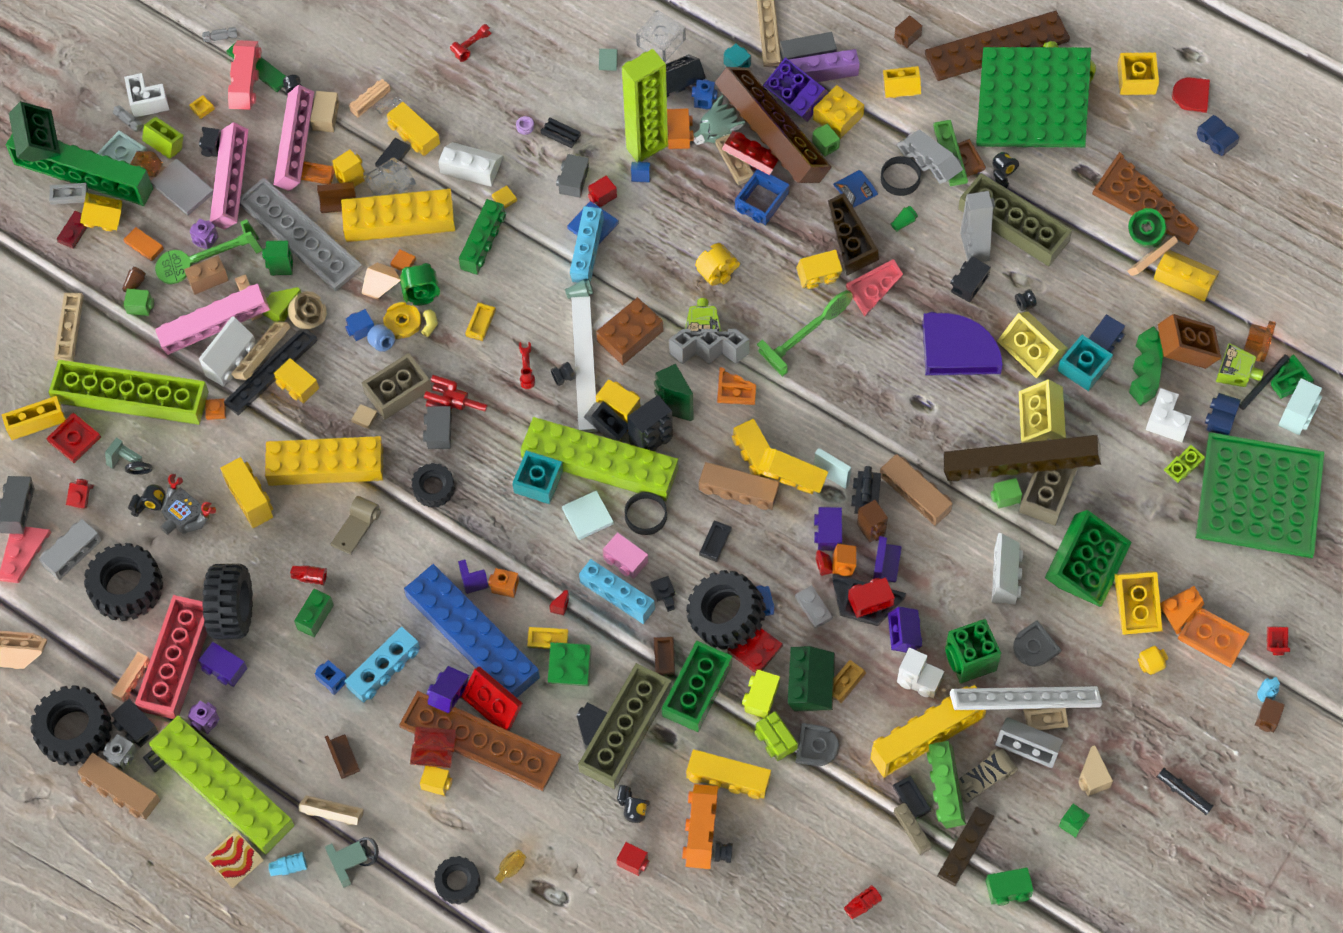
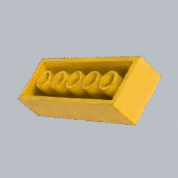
(398, 215)
(324, 461)
(913, 739)

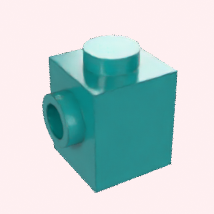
(737, 57)

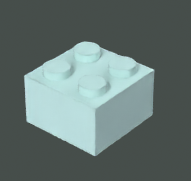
(1301, 407)

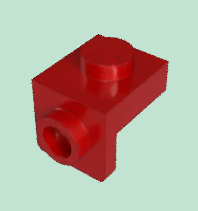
(79, 493)
(1277, 640)

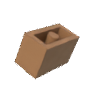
(206, 275)

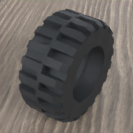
(116, 560)
(714, 590)
(227, 601)
(61, 704)

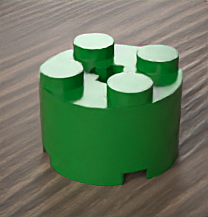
(1152, 237)
(419, 284)

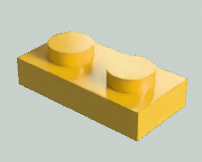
(542, 637)

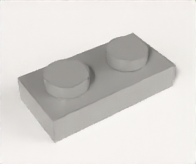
(68, 193)
(813, 606)

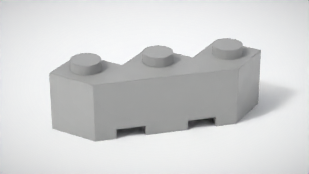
(930, 155)
(709, 345)

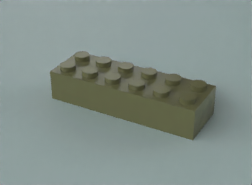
(1022, 222)
(625, 726)

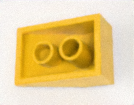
(1138, 602)

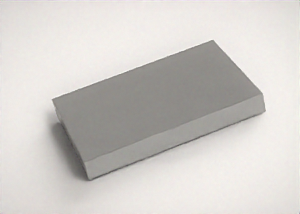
(182, 187)

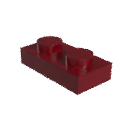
(72, 231)

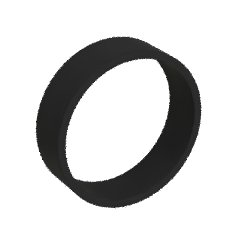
(900, 160)
(645, 495)

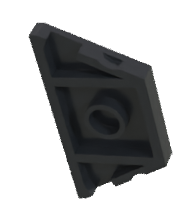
(844, 584)

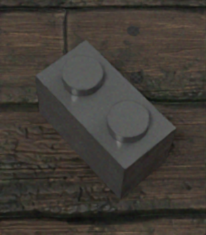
(573, 175)
(438, 427)

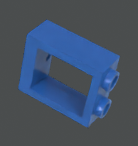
(768, 182)

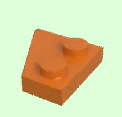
(734, 389)
(1182, 608)

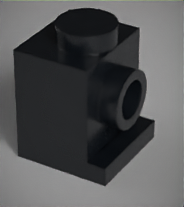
(210, 142)

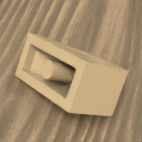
(1094, 774)

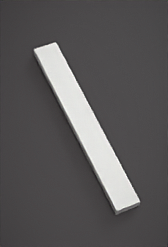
(583, 360)
(1025, 698)

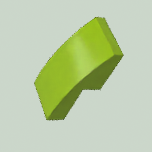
(1184, 464)

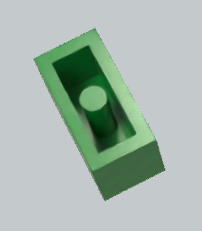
(278, 258)
(314, 613)
(1009, 886)

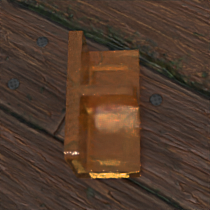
(1259, 340)

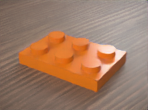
(1214, 637)

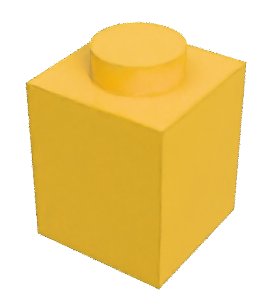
(435, 780)

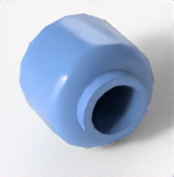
(381, 338)

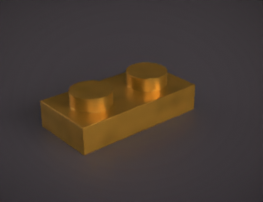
(847, 680)

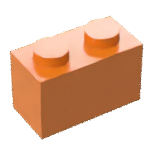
(678, 128)

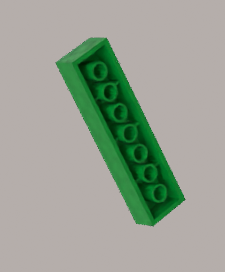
(97, 171)

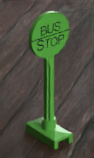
(172, 263)
(832, 310)

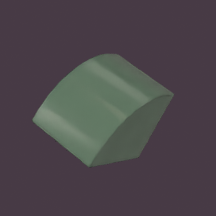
(608, 59)

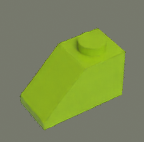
(279, 304)

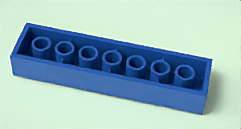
(471, 631)

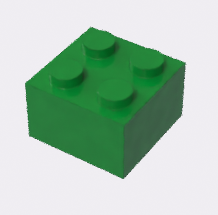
(569, 664)

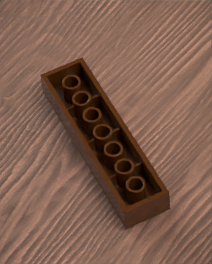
(773, 125)

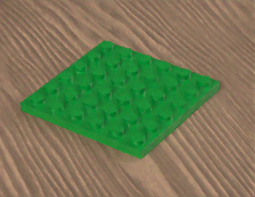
(1034, 97)
(1260, 495)

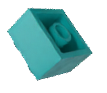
(1085, 362)
(537, 477)

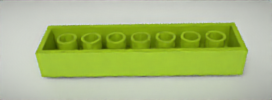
(645, 105)
(129, 392)
(602, 458)
(221, 785)

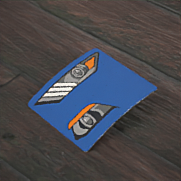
(856, 188)

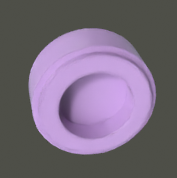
(525, 125)

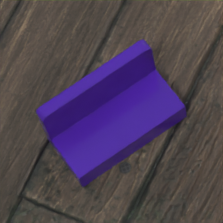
(887, 560)
(472, 581)

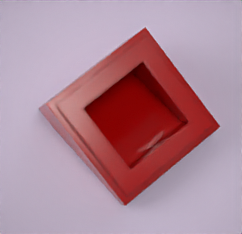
(824, 563)
(560, 604)

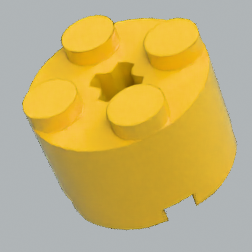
(717, 264)

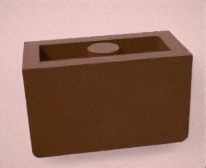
(332, 194)
(342, 755)

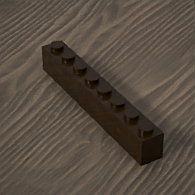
(1022, 458)

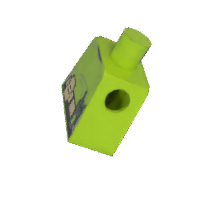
(702, 316)
(1238, 367)

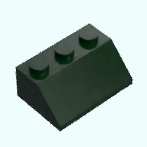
(33, 132)
(675, 392)
(811, 679)

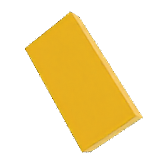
(480, 321)

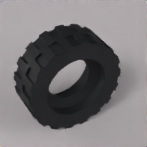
(440, 497)
(457, 864)

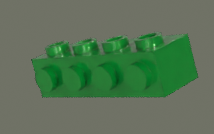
(482, 236)

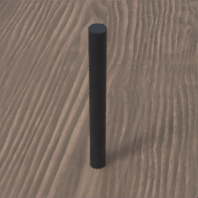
(1264, 381)

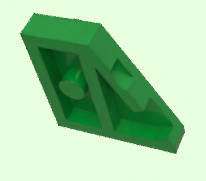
(1289, 377)

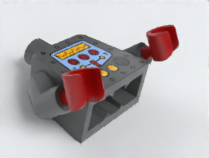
(183, 510)

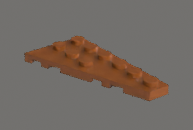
(1132, 192)

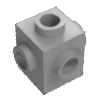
(119, 752)

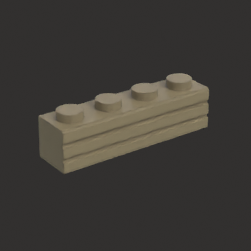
(912, 828)

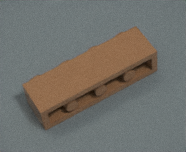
(738, 486)
(916, 489)
(118, 786)

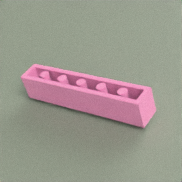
(293, 138)
(229, 176)
(211, 319)

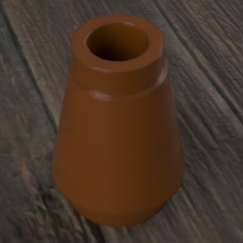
(134, 279)

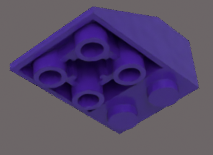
(795, 89)

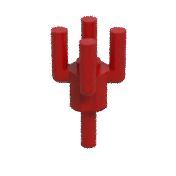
(451, 395)

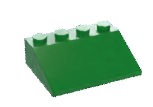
(1088, 558)

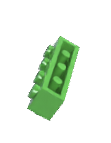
(947, 784)

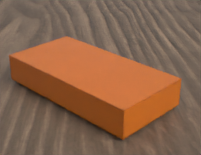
(317, 173)
(143, 244)

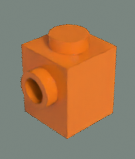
(844, 560)
(504, 582)

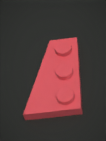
(874, 285)
(20, 552)

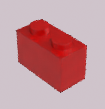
(871, 597)

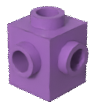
(204, 234)
(203, 717)

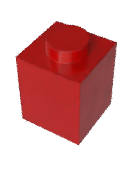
(602, 191)
(633, 859)

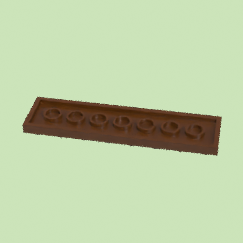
(967, 53)

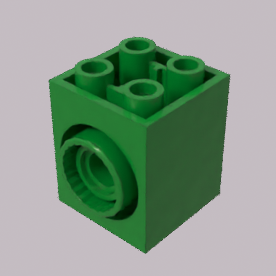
(972, 651)

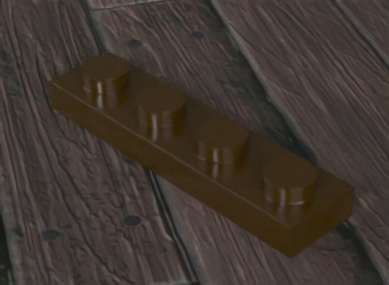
(965, 846)

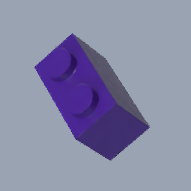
(829, 528)
(904, 629)
(222, 664)
(447, 689)

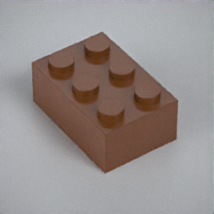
(630, 331)
(1189, 341)

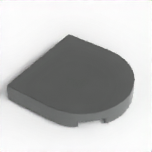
(1035, 646)
(816, 745)

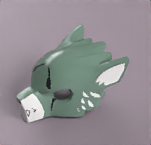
(718, 122)

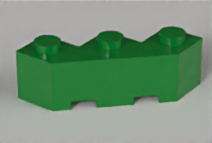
(1147, 366)

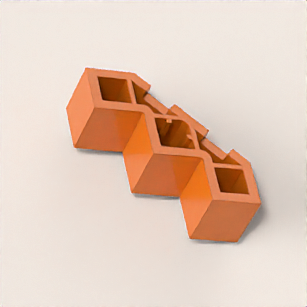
(701, 826)

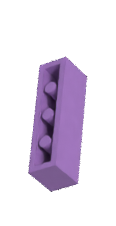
(829, 65)

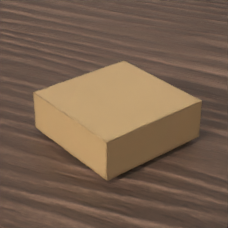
(364, 416)

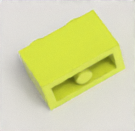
(762, 693)

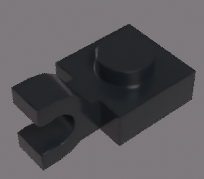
(664, 591)

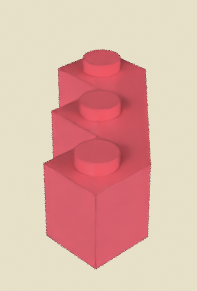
(243, 74)

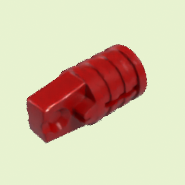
(309, 574)
(863, 902)

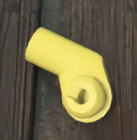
(431, 321)

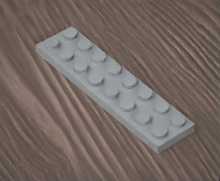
(304, 236)

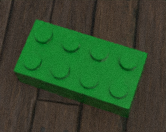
(697, 686)

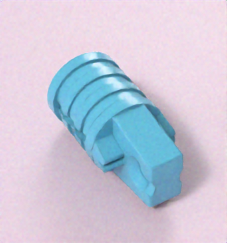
(1268, 689)
(288, 864)

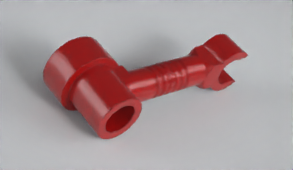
(461, 51)
(527, 379)

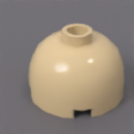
(307, 310)

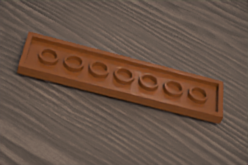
(486, 742)

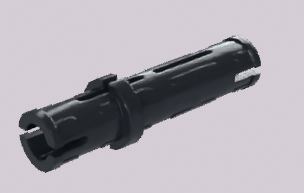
(1165, 775)

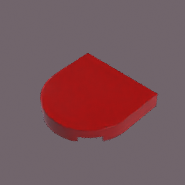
(1192, 94)

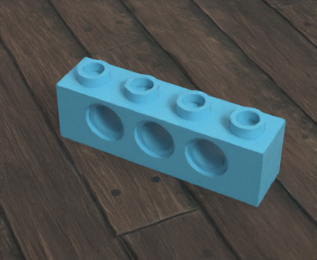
(586, 244)
(617, 591)
(384, 654)

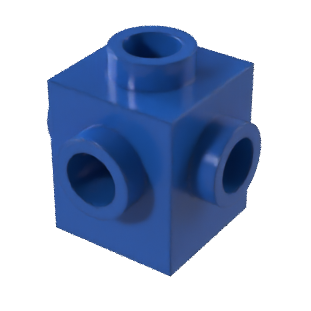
(704, 94)

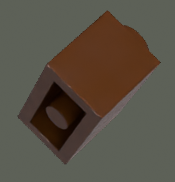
(872, 521)

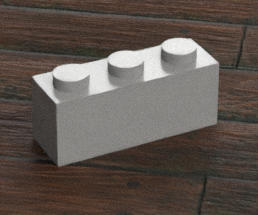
(70, 549)
(1029, 742)

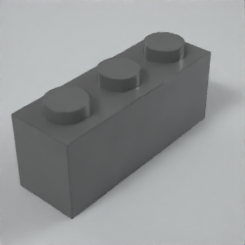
(808, 46)
(15, 504)

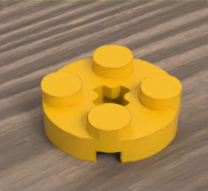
(408, 312)

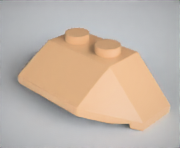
(20, 648)

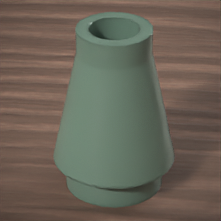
(580, 289)

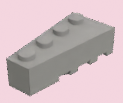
(977, 225)

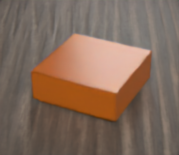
(402, 260)

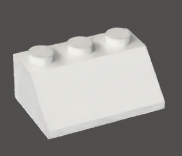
(469, 163)
(227, 351)
(1006, 570)

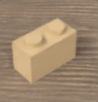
(324, 111)

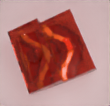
(433, 747)

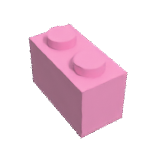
(625, 556)

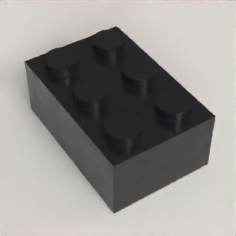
(651, 425)

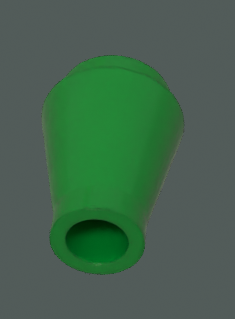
(904, 218)

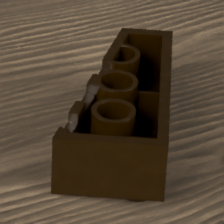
(853, 239)

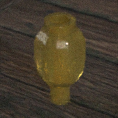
(510, 865)

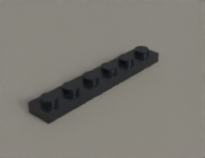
(264, 376)

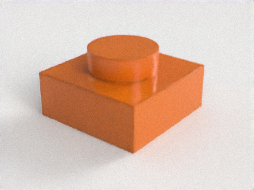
(215, 409)

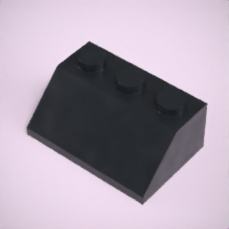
(682, 73)

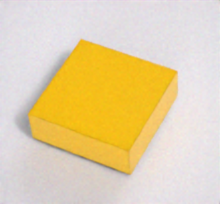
(202, 106)
(504, 196)

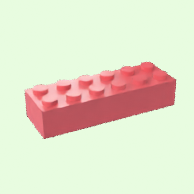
(173, 659)

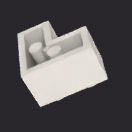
(145, 99)
(1166, 420)
(919, 675)

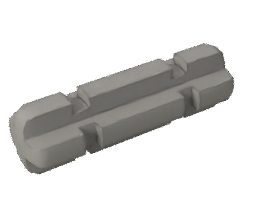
(219, 34)
(127, 118)

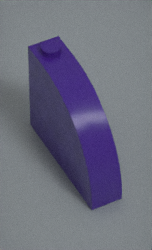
(958, 346)

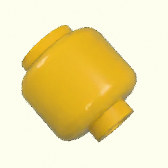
(1152, 660)

